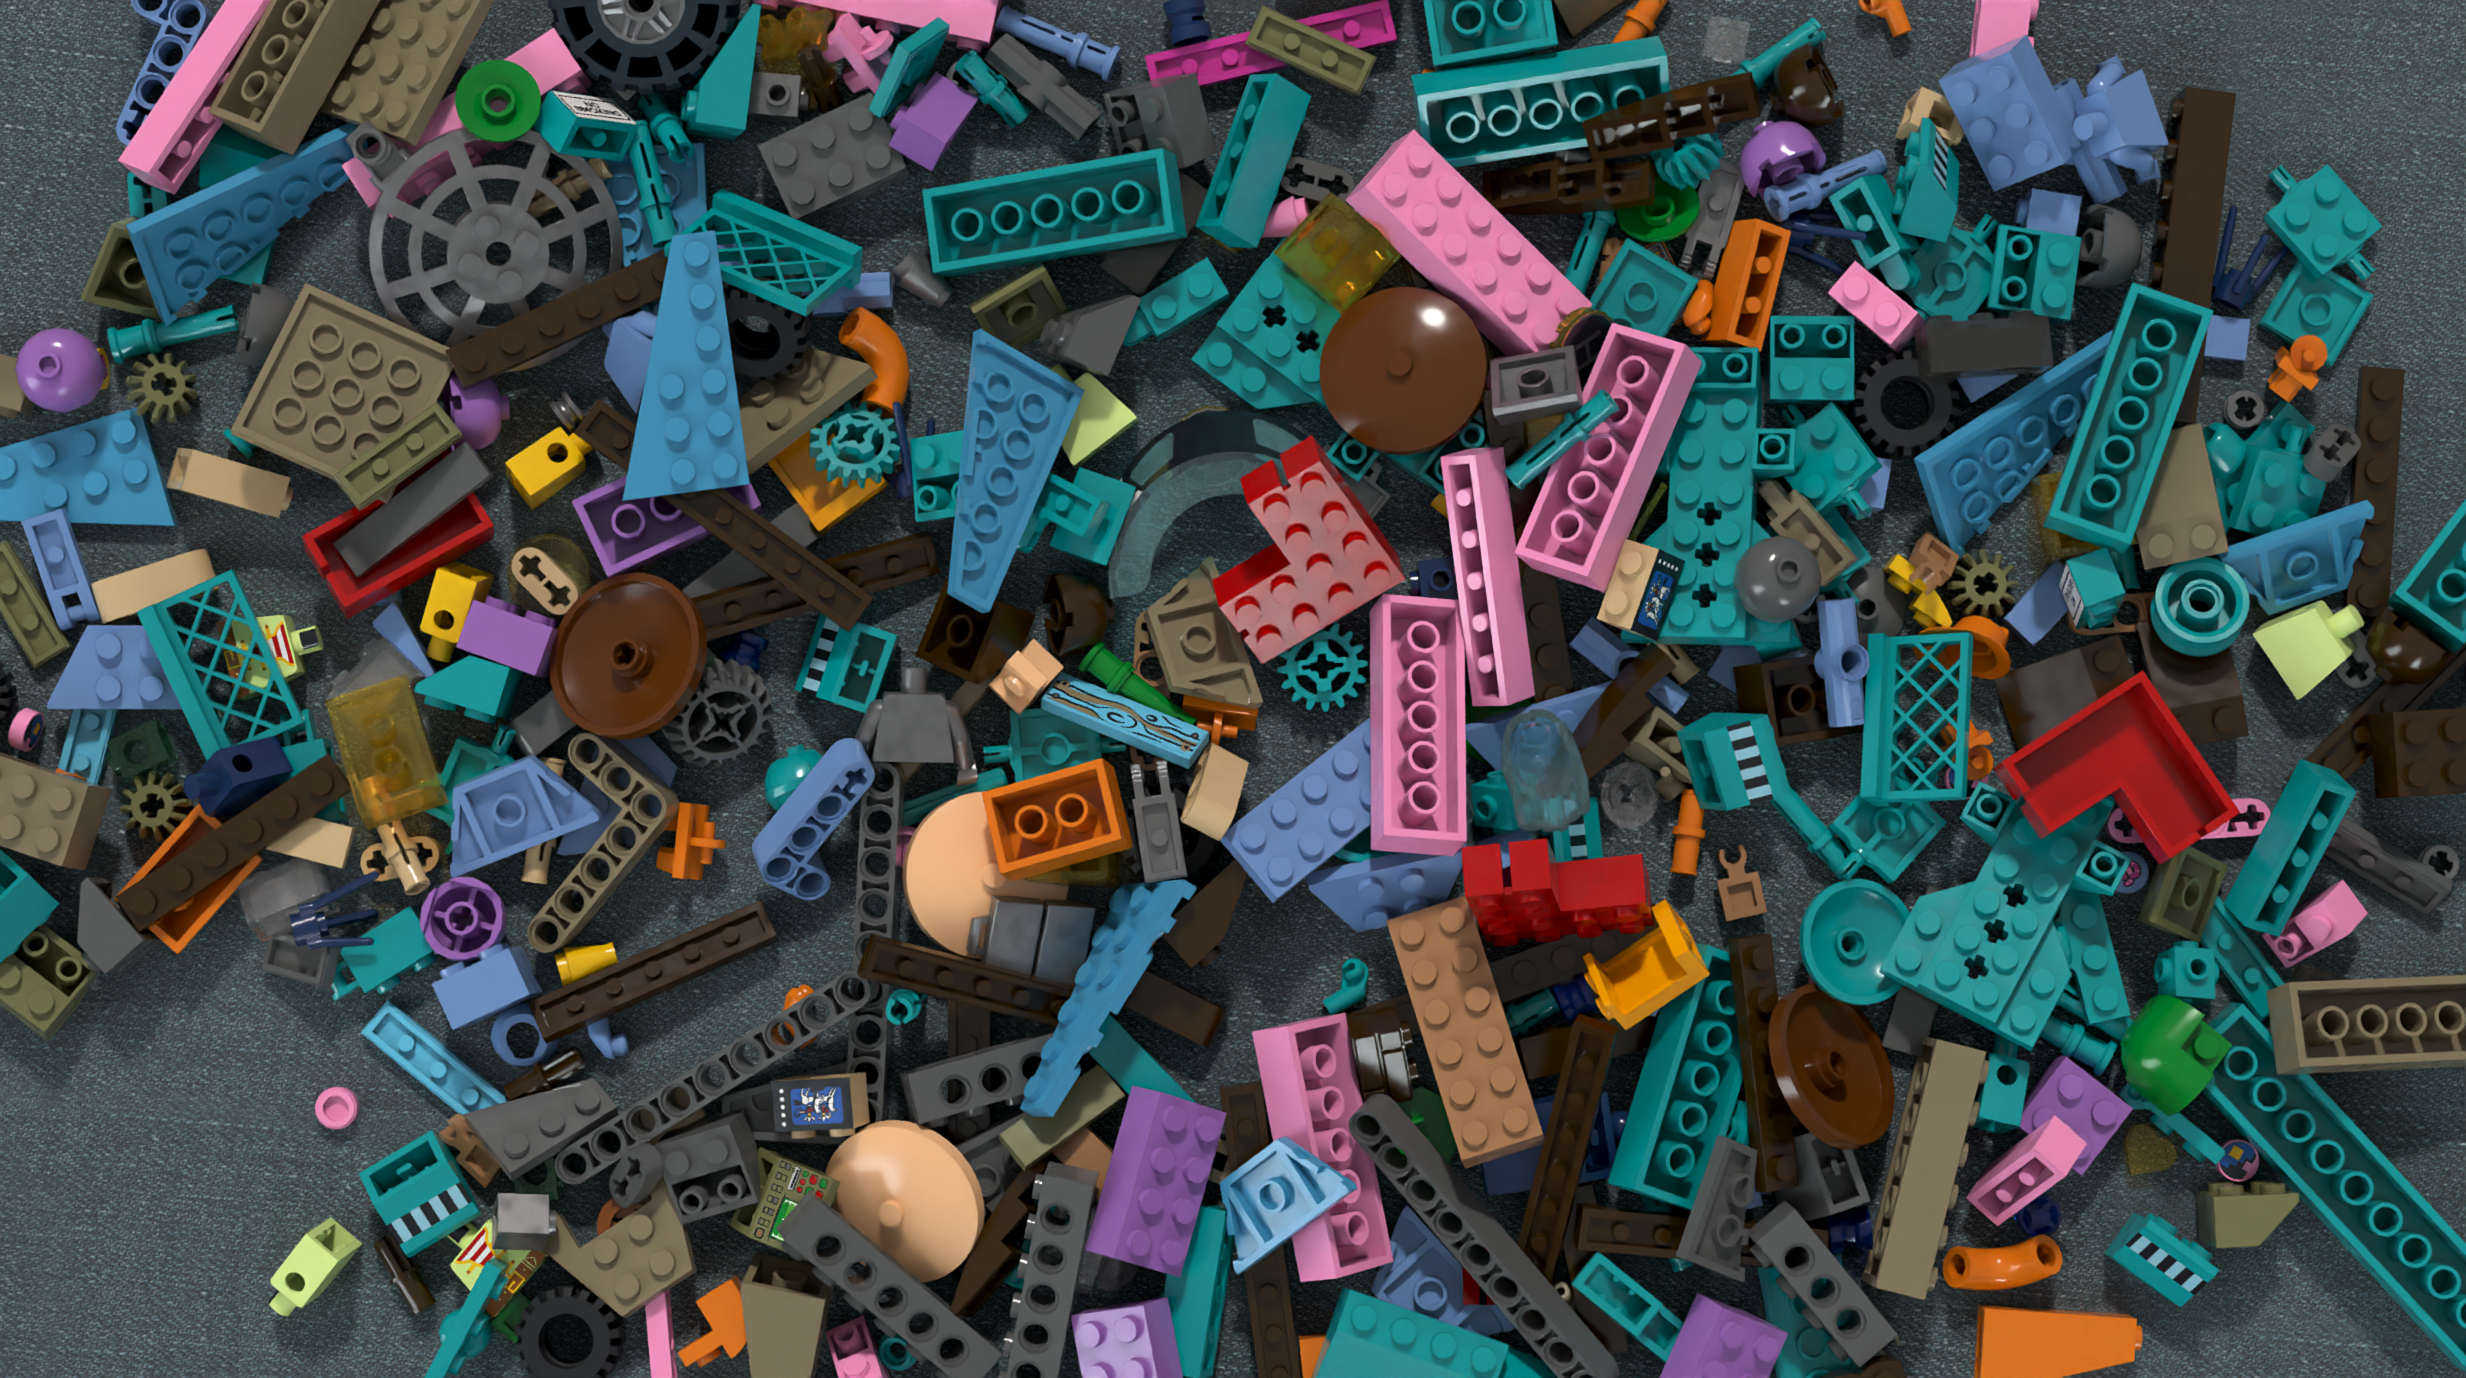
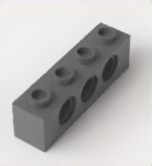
(924, 1084)
(1867, 1328)

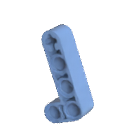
(155, 69)
(791, 839)

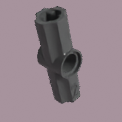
(1042, 87)

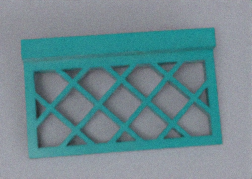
(781, 237)
(184, 673)
(1882, 722)

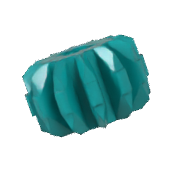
(1689, 160)

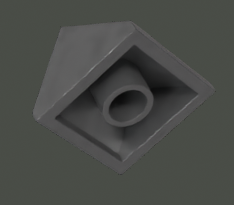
(1535, 385)

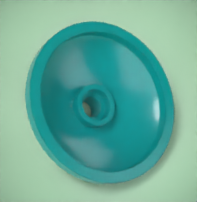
(1870, 921)

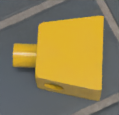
(539, 477)
(452, 592)

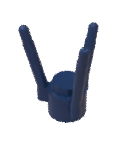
(1803, 229)
(2236, 287)
(903, 479)
(312, 926)

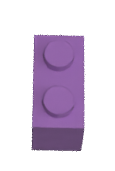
(932, 121)

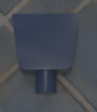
(238, 777)

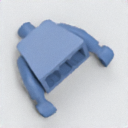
(2121, 120)
(629, 354)

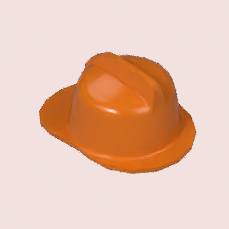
(1989, 644)

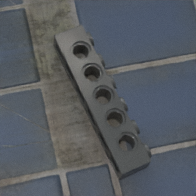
(1075, 1191)
(816, 1219)

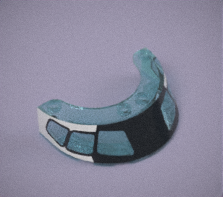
(1182, 468)

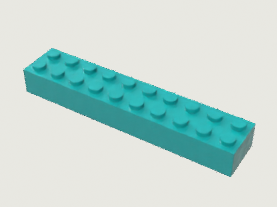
(2343, 1180)

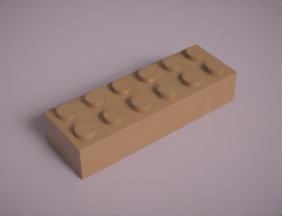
(1465, 1032)

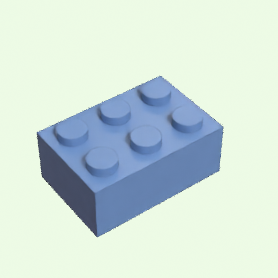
(2010, 113)

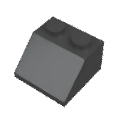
(1090, 333)
(106, 930)

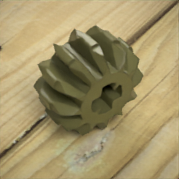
(155, 400)
(1977, 570)
(146, 795)

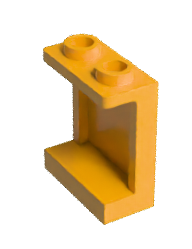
(822, 500)
(1647, 971)

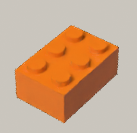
(1057, 819)

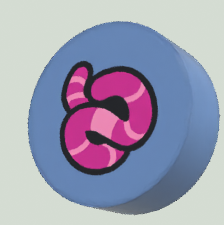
(2135, 875)

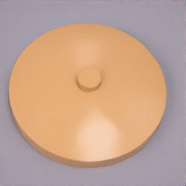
(955, 873)
(909, 1195)

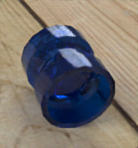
(1849, 1231)

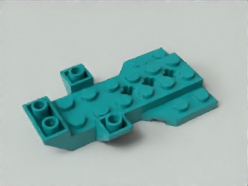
(1271, 372)
(1716, 466)
(2029, 967)

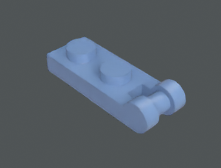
(61, 567)

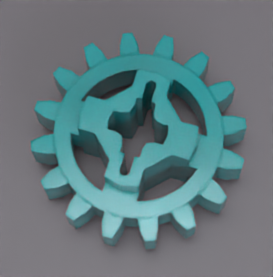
(854, 445)
(1323, 686)

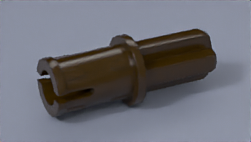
(819, 77)
(546, 1075)
(404, 1274)

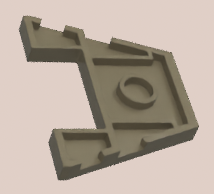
(632, 1258)

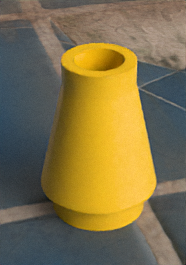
(583, 961)

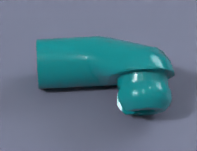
(1353, 987)

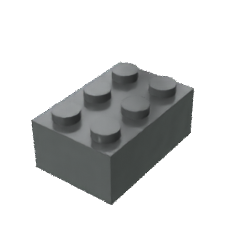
(833, 160)

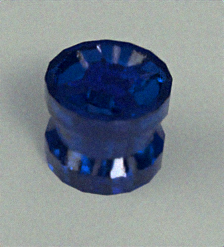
(745, 649)
(1575, 998)
(2044, 1219)

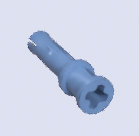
(1077, 48)
(1810, 188)

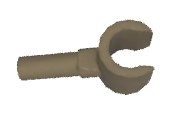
(1668, 785)

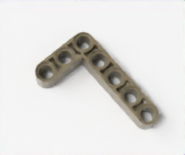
(610, 845)

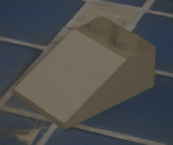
(2182, 506)

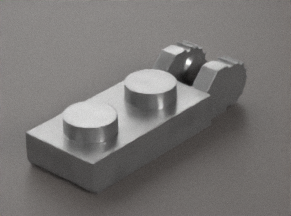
(1718, 207)
(1158, 828)

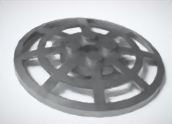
(484, 225)

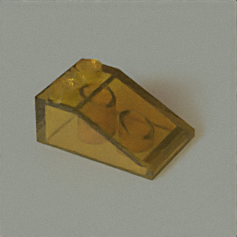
(386, 752)

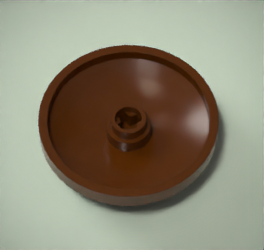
(1404, 370)
(628, 656)
(1831, 1068)

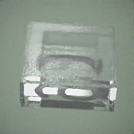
(1725, 40)

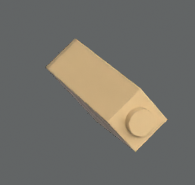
(230, 482)

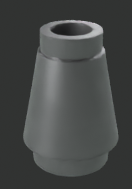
(917, 277)

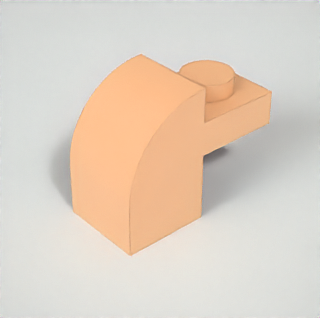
(1026, 676)

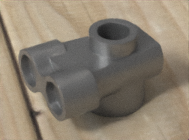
(383, 162)

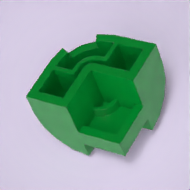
(2170, 1053)

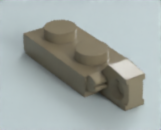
(1798, 519)

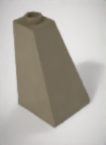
(784, 1317)

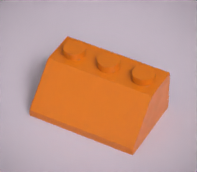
(185, 922)

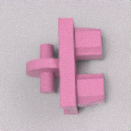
(863, 50)

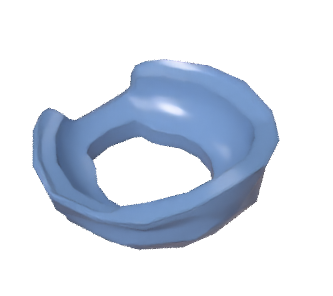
(500, 1029)

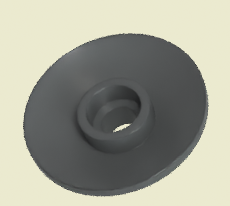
(1887, 601)

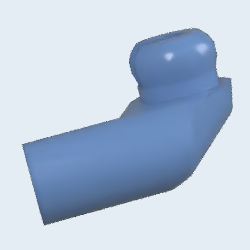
(608, 1044)

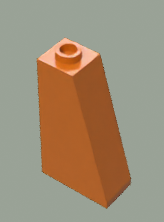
(2051, 1342)

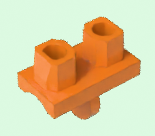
(2298, 367)
(1219, 717)
(1979, 757)
(693, 843)

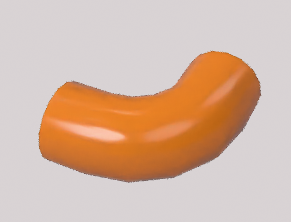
(885, 355)
(2002, 1266)

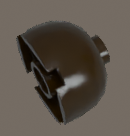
(1806, 89)
(1076, 613)
(2404, 650)

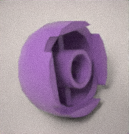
(1778, 155)
(59, 369)
(476, 411)
(463, 919)

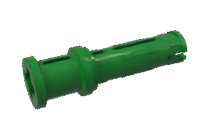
(1122, 679)

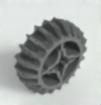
(745, 709)

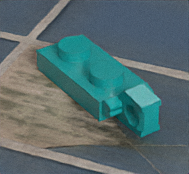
(2197, 1143)

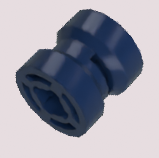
(1187, 22)

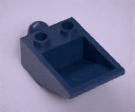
(1518, 1170)

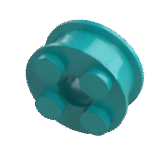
(2194, 631)

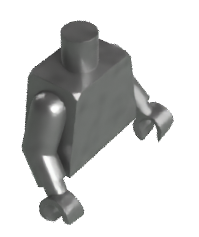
(917, 728)

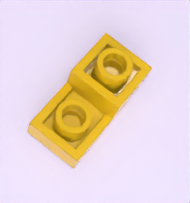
(1929, 608)

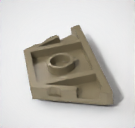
(788, 407)
(1199, 644)

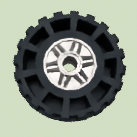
(642, 44)

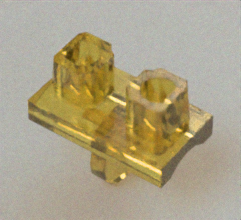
(786, 36)

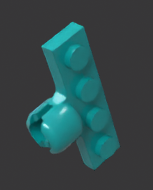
(2230, 453)
(1066, 506)
(2091, 957)
(469, 1328)

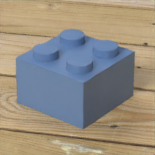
(487, 987)

